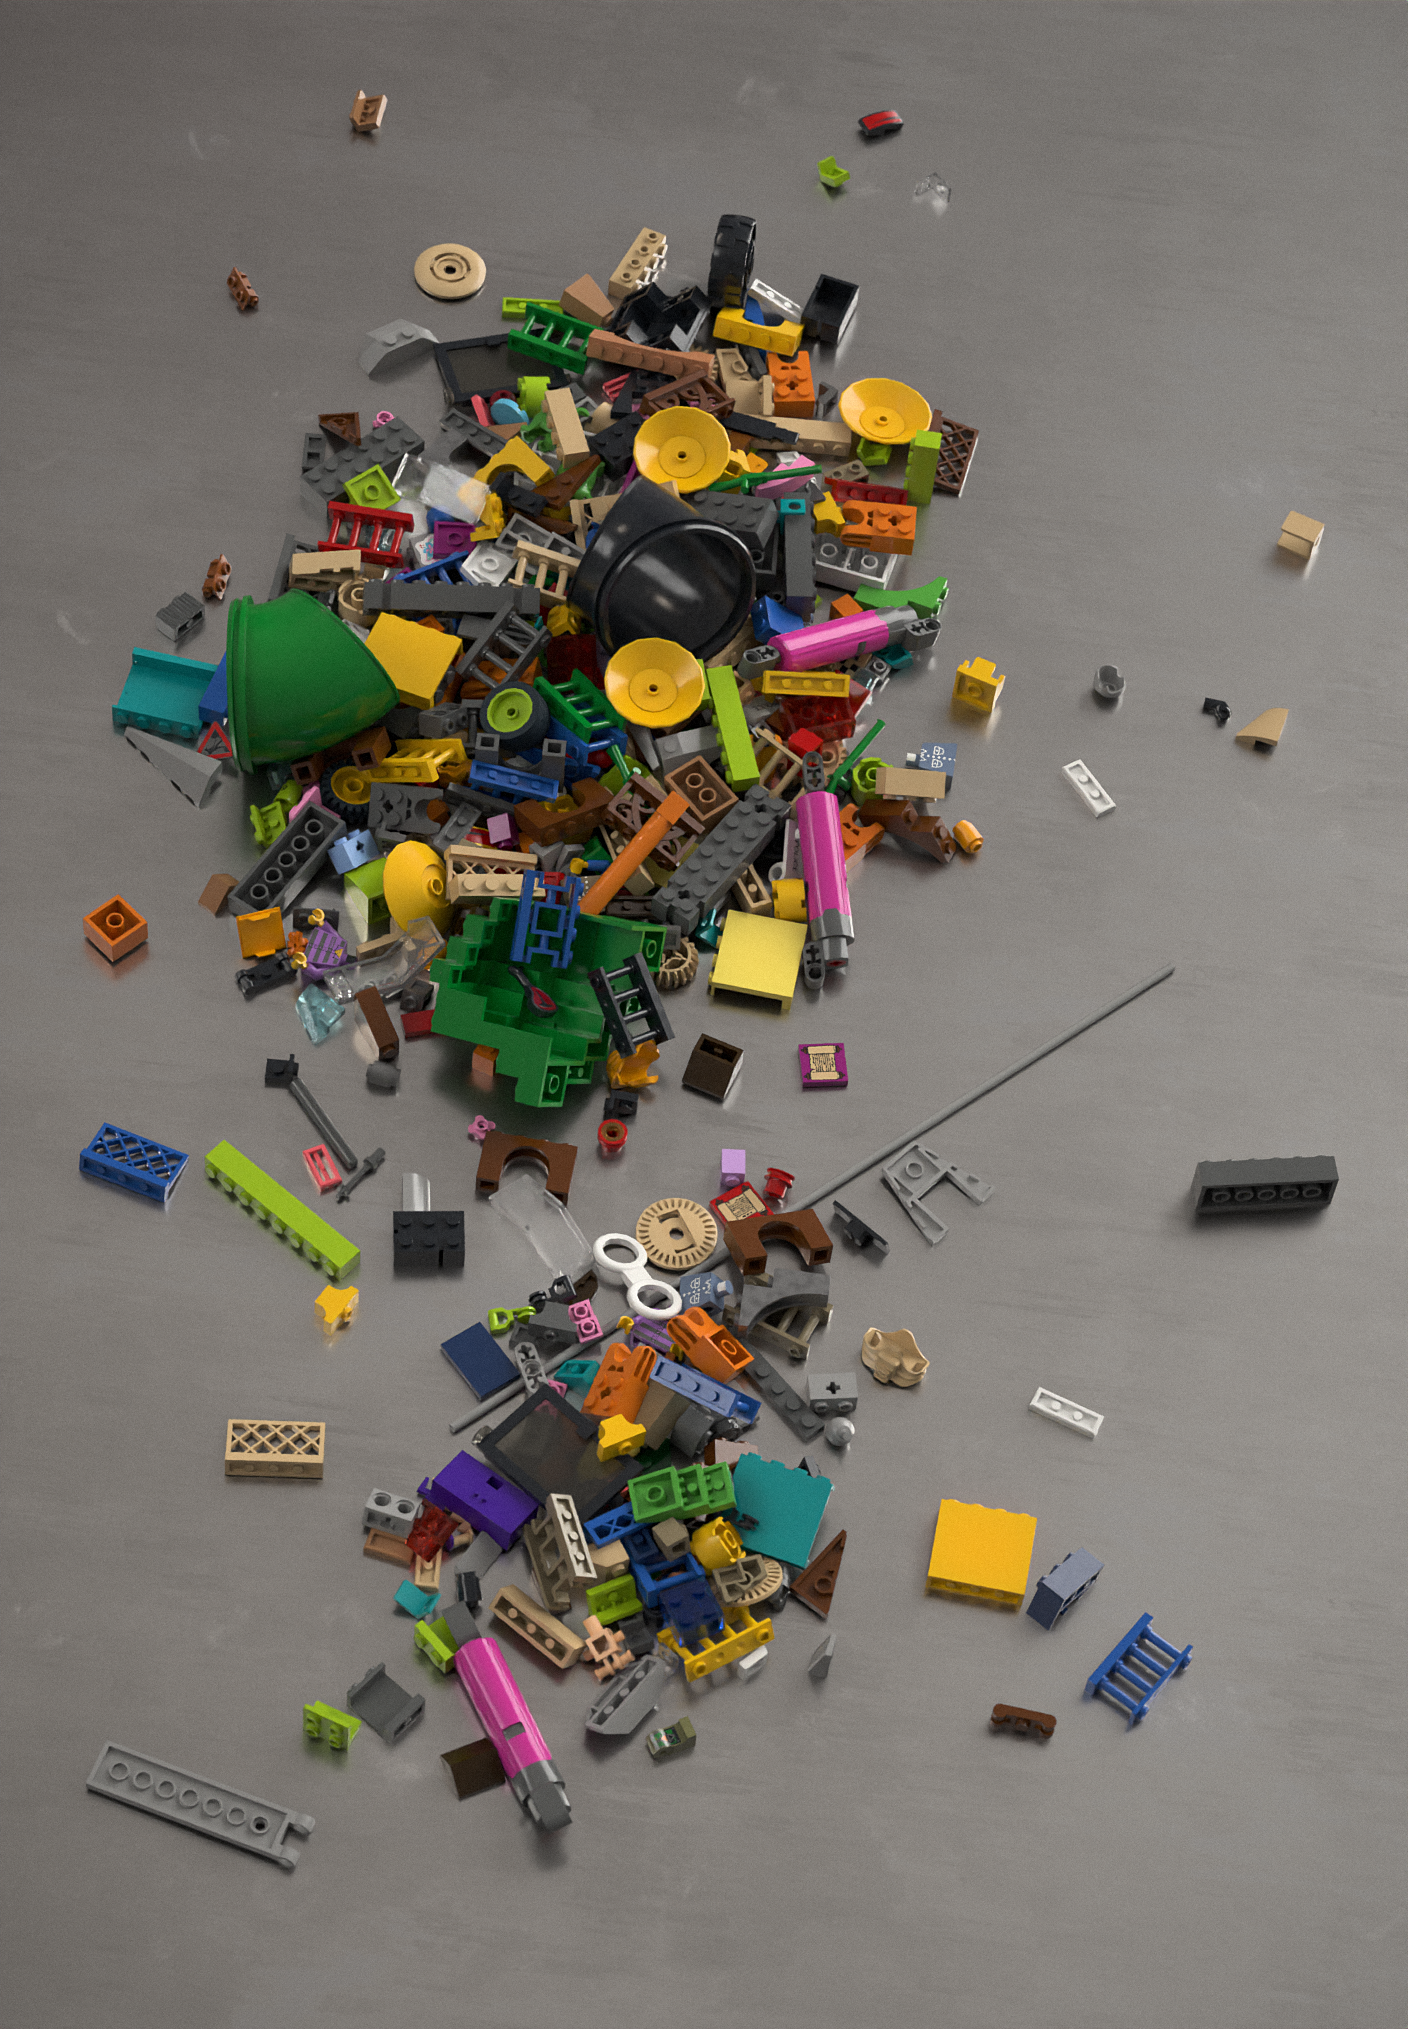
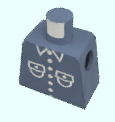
(935, 757)
(704, 1291)

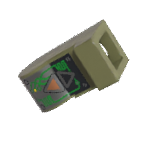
(672, 1738)

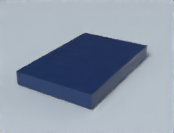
(480, 1361)

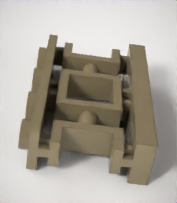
(574, 1566)

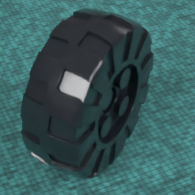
(732, 261)

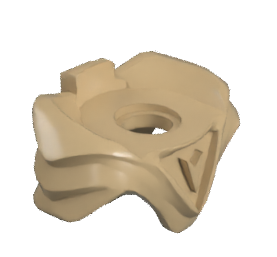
(894, 1356)

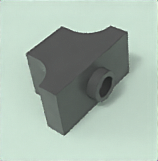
(553, 1324)

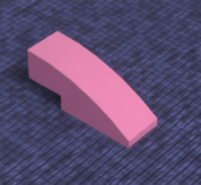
(776, 488)

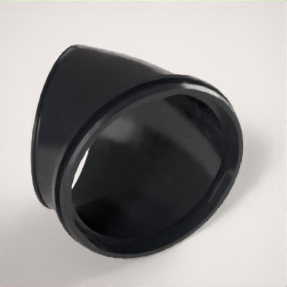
(663, 575)

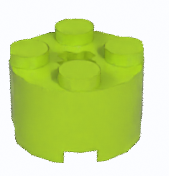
(531, 393)
(864, 780)

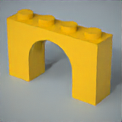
(781, 339)
(513, 457)

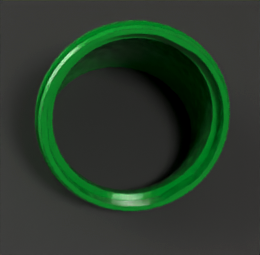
(297, 680)

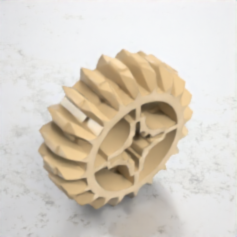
(680, 966)

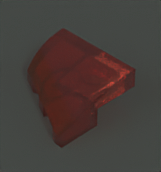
(430, 1531)

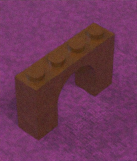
(366, 748)
(550, 827)
(502, 1149)
(799, 1227)

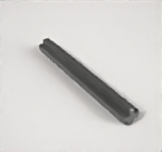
(324, 1123)

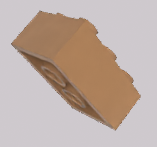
(704, 791)

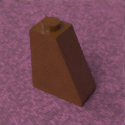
(375, 1023)

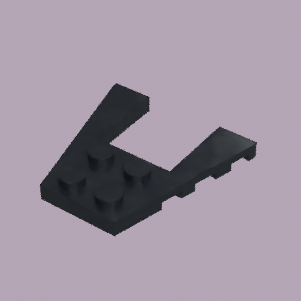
(637, 384)

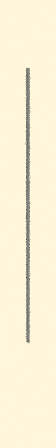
(835, 1182)

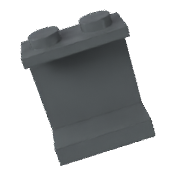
(384, 1703)

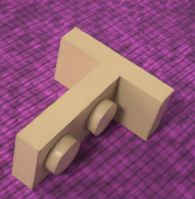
(381, 945)

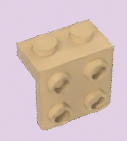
(752, 396)

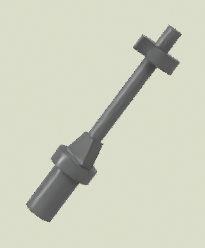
(370, 1163)

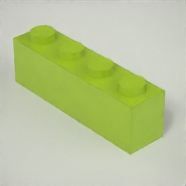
(923, 466)

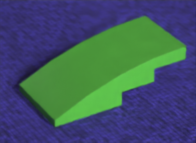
(681, 1493)

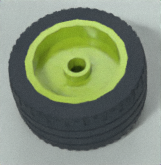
(516, 715)

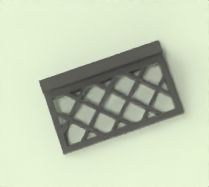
(282, 571)

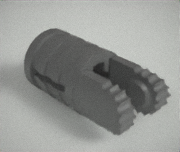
(779, 1597)

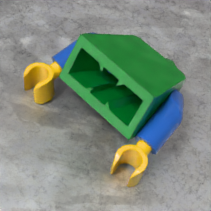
(596, 858)

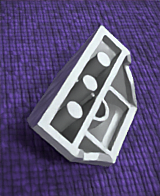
(394, 345)
(627, 1697)

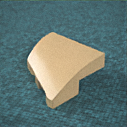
(1265, 728)

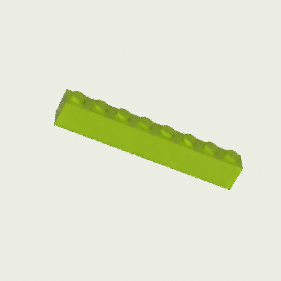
(282, 1210)

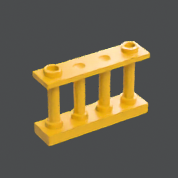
(803, 683)
(417, 760)
(726, 1651)

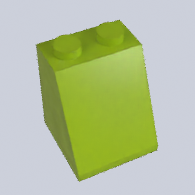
(366, 890)

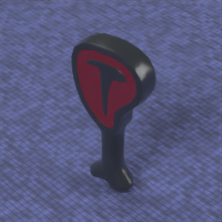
(538, 1001)

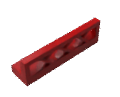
(851, 490)

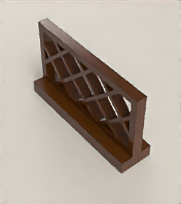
(957, 430)

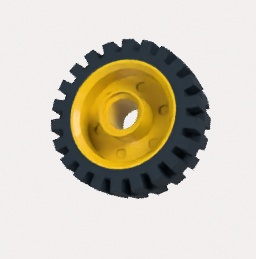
(346, 791)

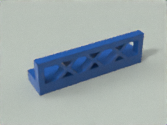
(609, 1523)

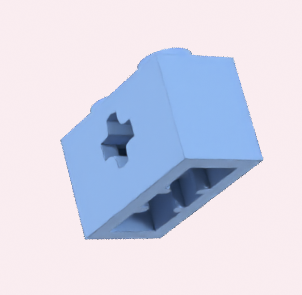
(353, 851)

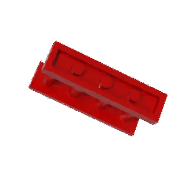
(375, 517)

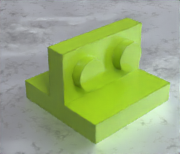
(371, 489)

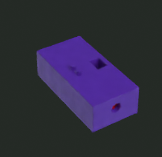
(484, 1499)

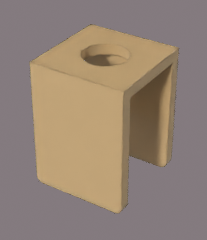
(1300, 534)

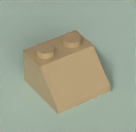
(609, 1562)

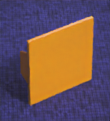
(261, 933)

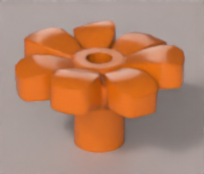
(296, 943)

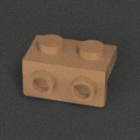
(367, 112)

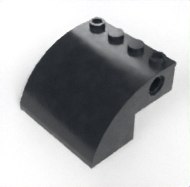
(661, 322)

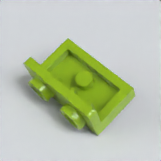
(268, 823)
(613, 1600)

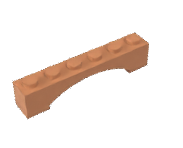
(612, 348)

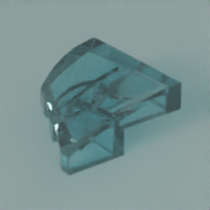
(318, 1012)

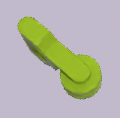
(523, 1317)

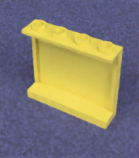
(758, 956)

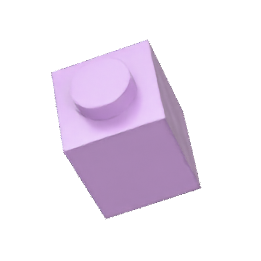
(732, 1167)

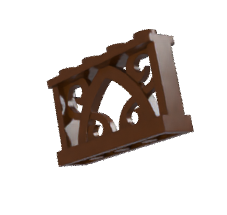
(695, 384)
(628, 827)

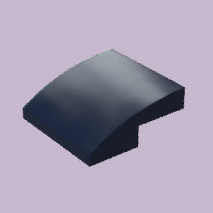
(642, 1545)

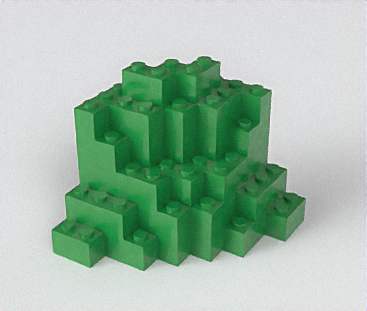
(489, 1005)

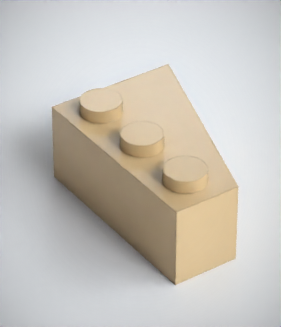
(323, 569)
(910, 784)

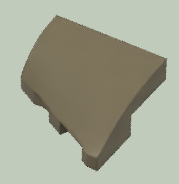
(739, 1578)

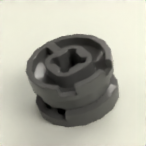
(725, 1428)

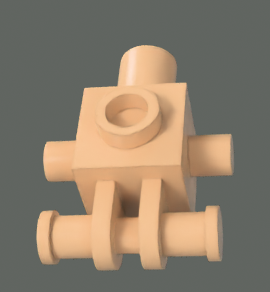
(604, 1646)

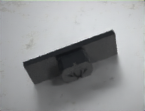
(859, 1230)

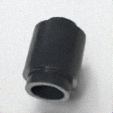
(469, 1589)

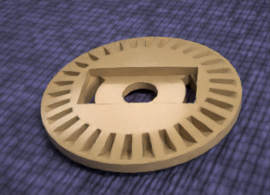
(465, 281)
(692, 1220)
(758, 1592)

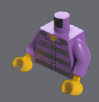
(324, 950)
(650, 1333)

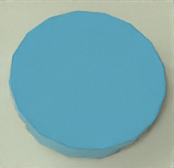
(507, 412)

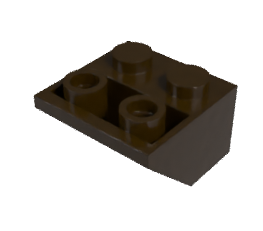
(713, 1066)

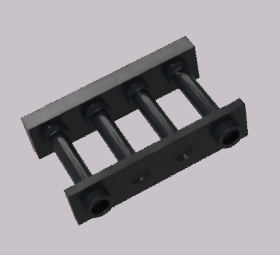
(648, 999)

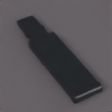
(758, 428)

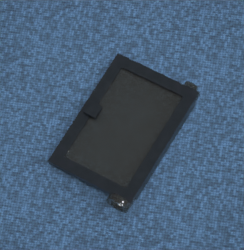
(487, 366)
(554, 1450)

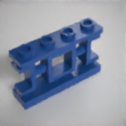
(526, 915)

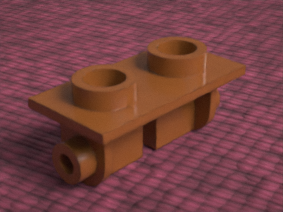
(241, 289)
(217, 578)

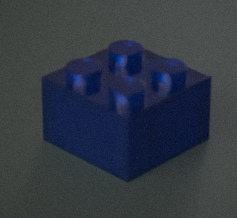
(691, 1612)

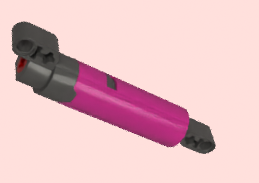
(840, 640)
(823, 875)
(508, 1721)

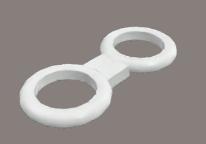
(637, 1277)

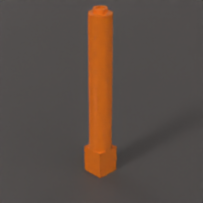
(633, 854)

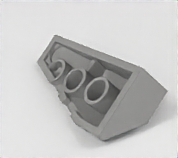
(684, 746)

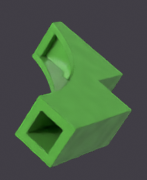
(923, 600)

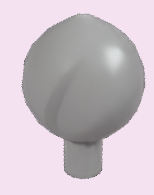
(839, 1431)

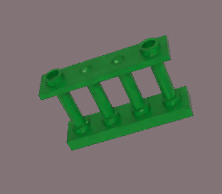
(549, 352)
(573, 719)

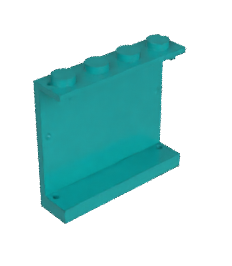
(164, 693)
(784, 1503)

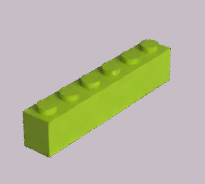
(732, 729)

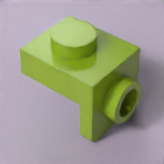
(830, 173)
(873, 454)

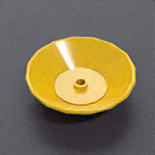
(884, 410)
(685, 433)
(659, 666)
(417, 886)

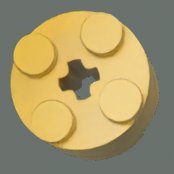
(789, 900)
(717, 1545)

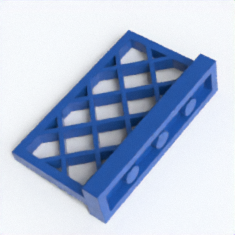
(125, 1173)

